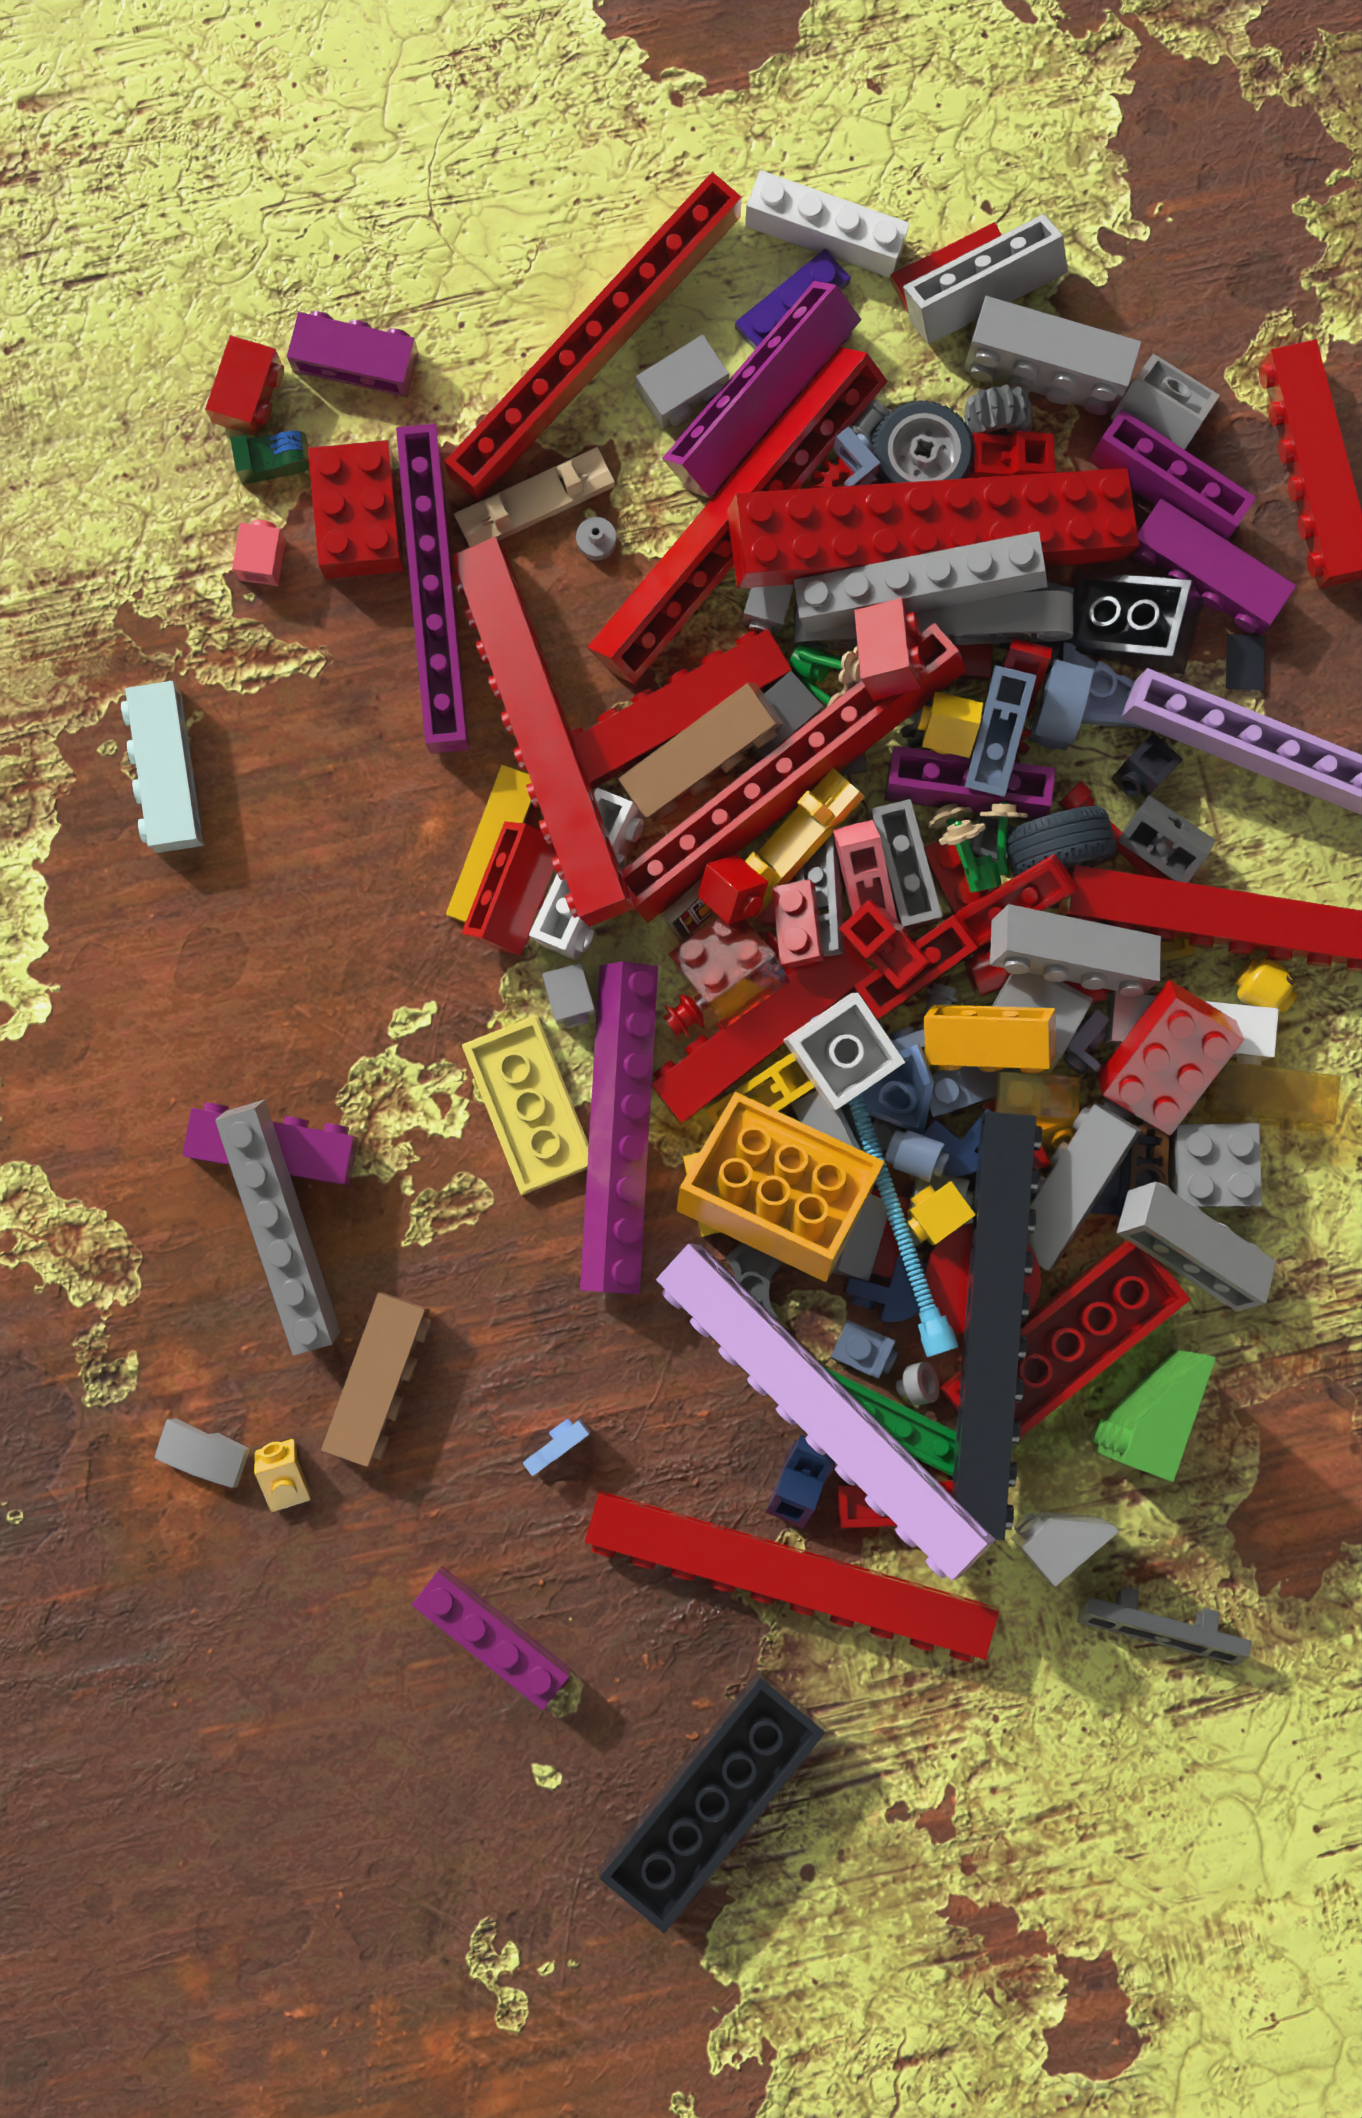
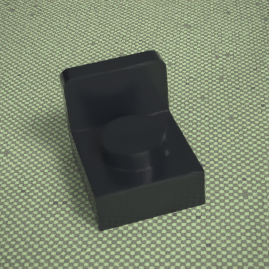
(1146, 768)

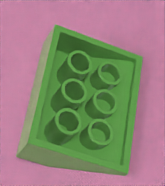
(1156, 1415)

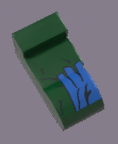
(270, 456)

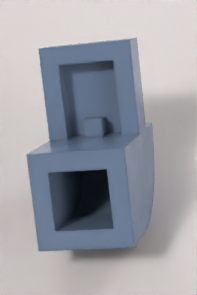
(1061, 705)

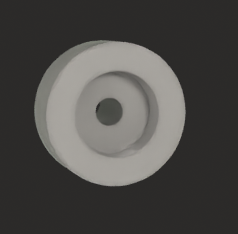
(596, 538)
(919, 1384)

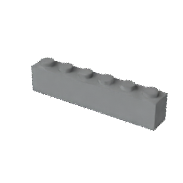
(923, 581)
(278, 1227)

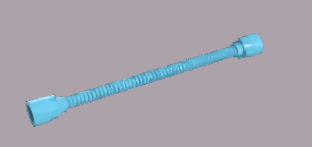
(935, 1330)

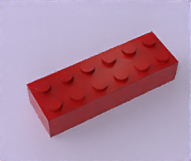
(1088, 1328)

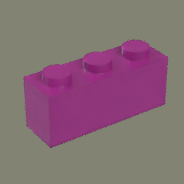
(353, 353)

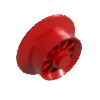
(948, 1277)

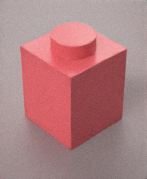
(259, 553)

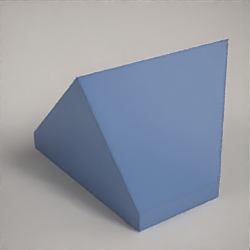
(904, 1093)

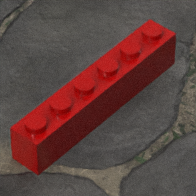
(1315, 461)
(654, 718)
(735, 1051)

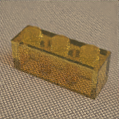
(1274, 1096)

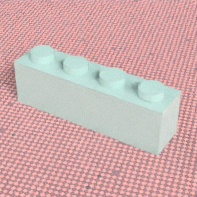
(163, 767)

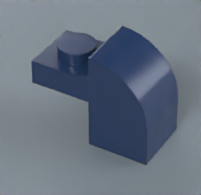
(962, 1151)
(896, 1298)
(799, 1483)

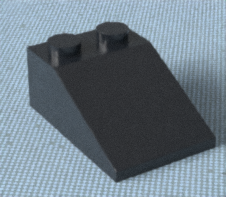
(1135, 619)

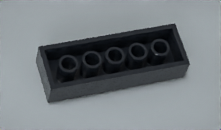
(711, 1801)

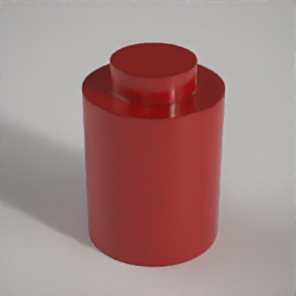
(983, 976)

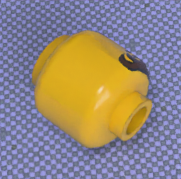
(1266, 984)

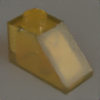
(1037, 1095)

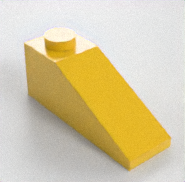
(774, 1087)

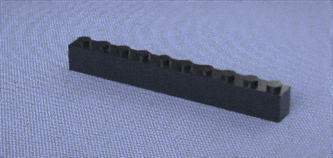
(994, 1319)

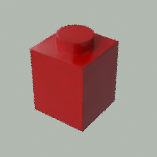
(732, 889)

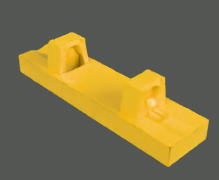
(802, 834)

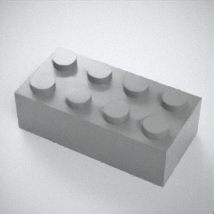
(1051, 356)

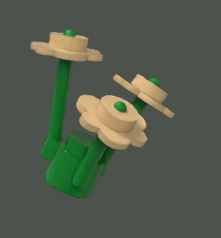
(814, 666)
(980, 871)

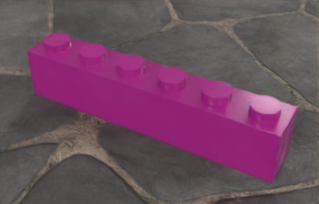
(762, 389)

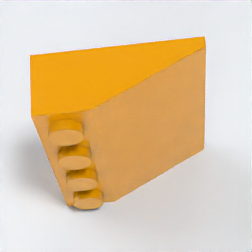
(779, 1186)

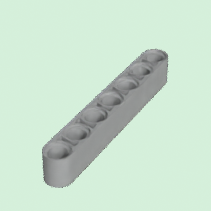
(995, 620)

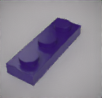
(768, 312)

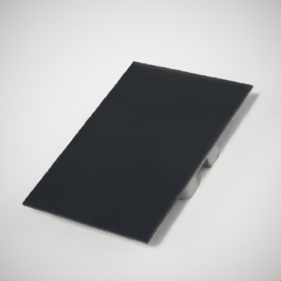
(1245, 662)

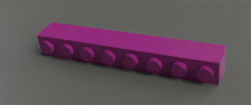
(432, 589)
(619, 1128)

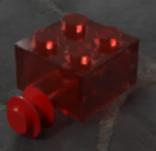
(727, 972)

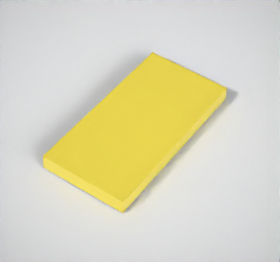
(528, 1104)

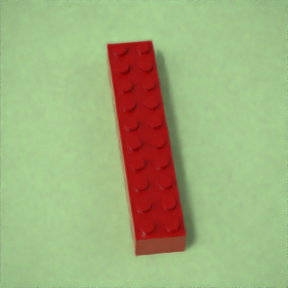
(833, 529)

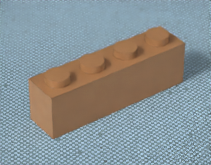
(701, 751)
(375, 1380)

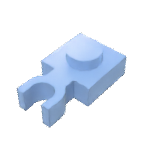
(564, 1438)

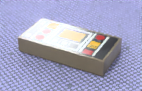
(687, 913)

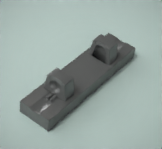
(824, 871)
(1197, 1639)

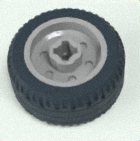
(930, 432)
(1075, 835)

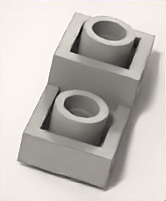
(201, 1453)

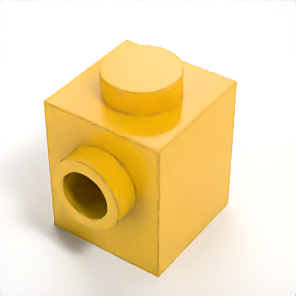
(950, 724)
(938, 1213)

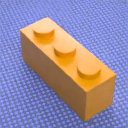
(990, 1037)

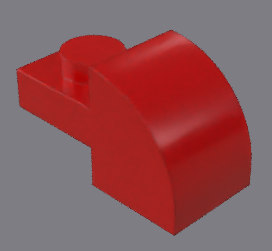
(1013, 454)
(885, 943)

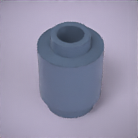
(917, 1155)

